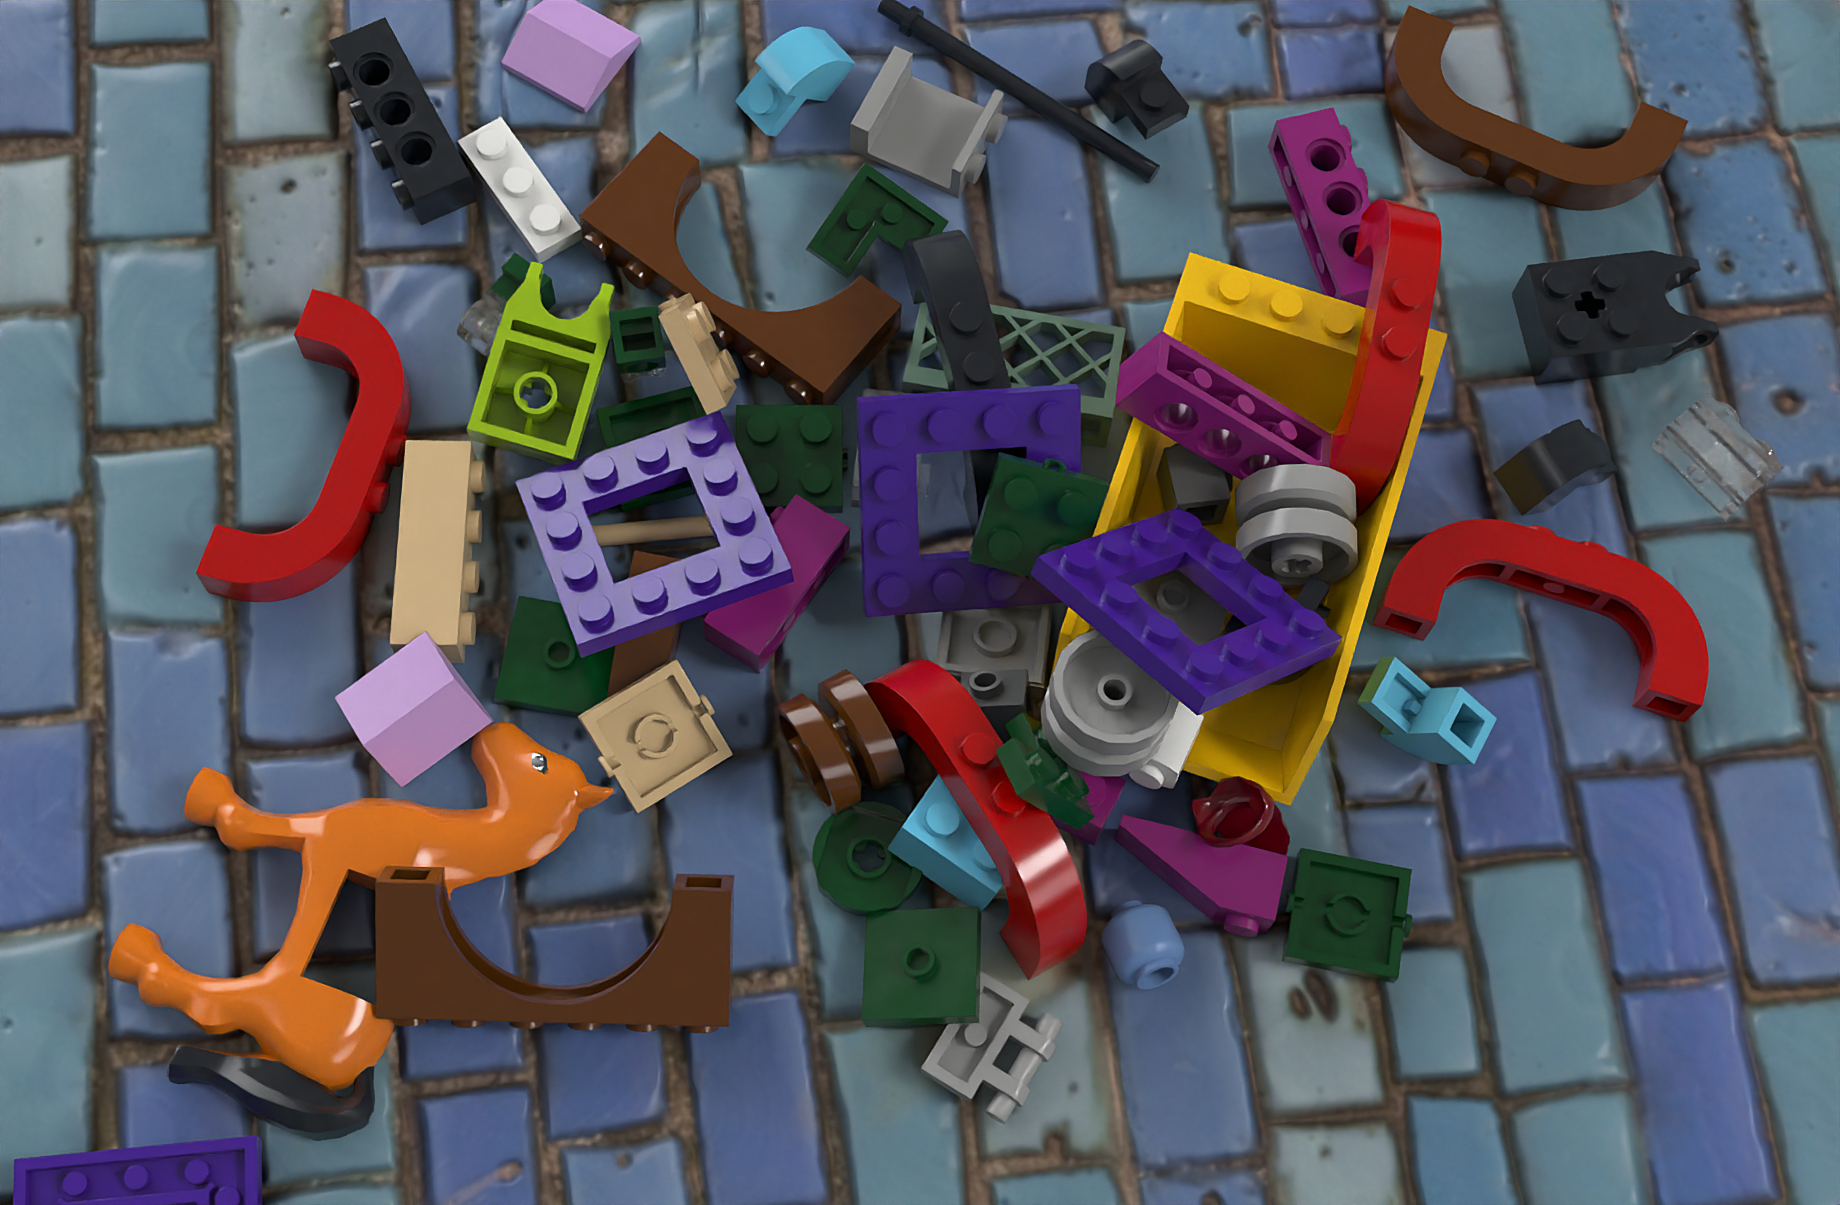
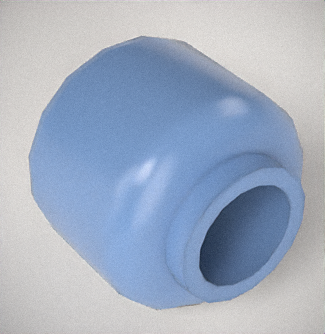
(1143, 944)

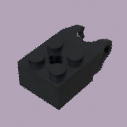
(1606, 315)

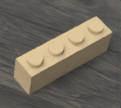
(436, 546)

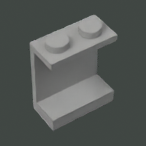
(925, 128)

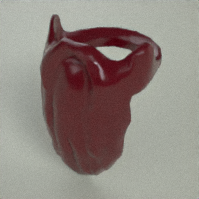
(1242, 815)

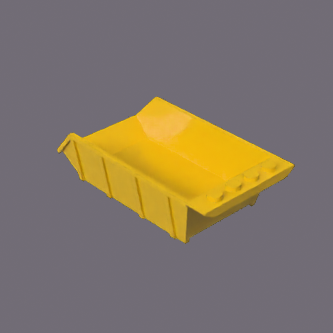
(1304, 356)

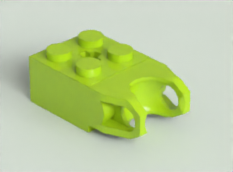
(548, 355)

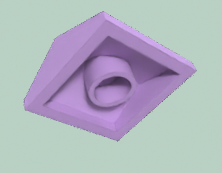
(569, 51)
(412, 709)

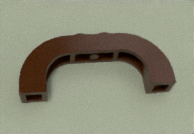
(1509, 152)

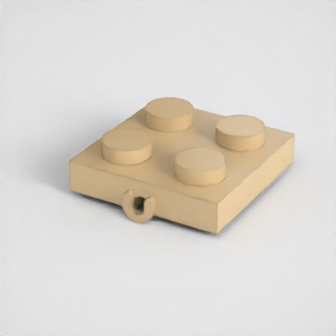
(708, 370)
(655, 735)

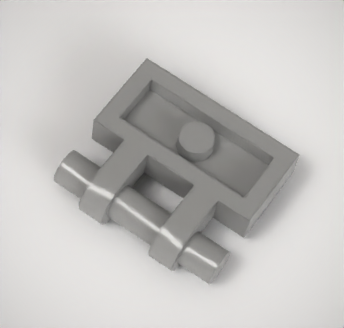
(968, 1050)

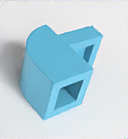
(793, 69)
(1426, 721)

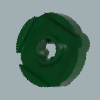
(841, 877)

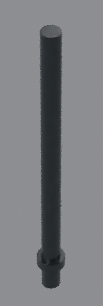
(913, 23)

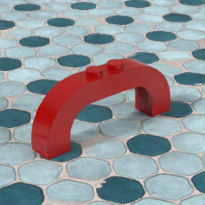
(1405, 258)
(357, 485)
(1572, 572)
(1036, 868)

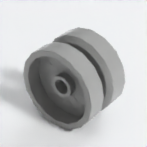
(1297, 523)
(1104, 709)

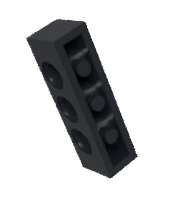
(375, 56)

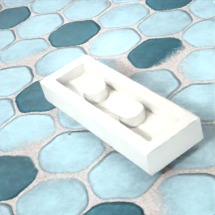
(520, 190)

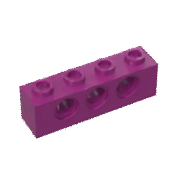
(1321, 141)
(1215, 411)

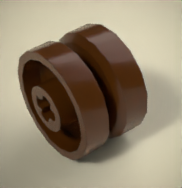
(840, 741)

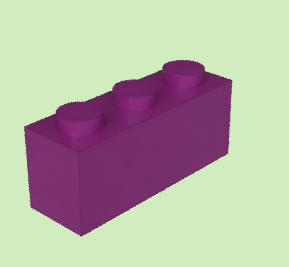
(758, 625)

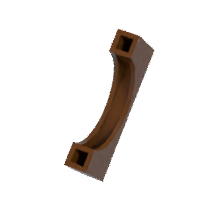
(805, 350)
(437, 973)

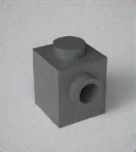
(1193, 485)
(1000, 696)

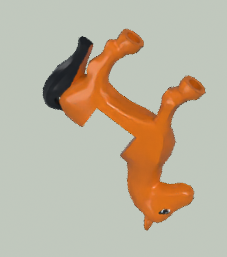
(307, 1031)

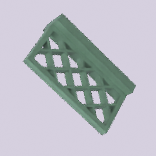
(1021, 324)

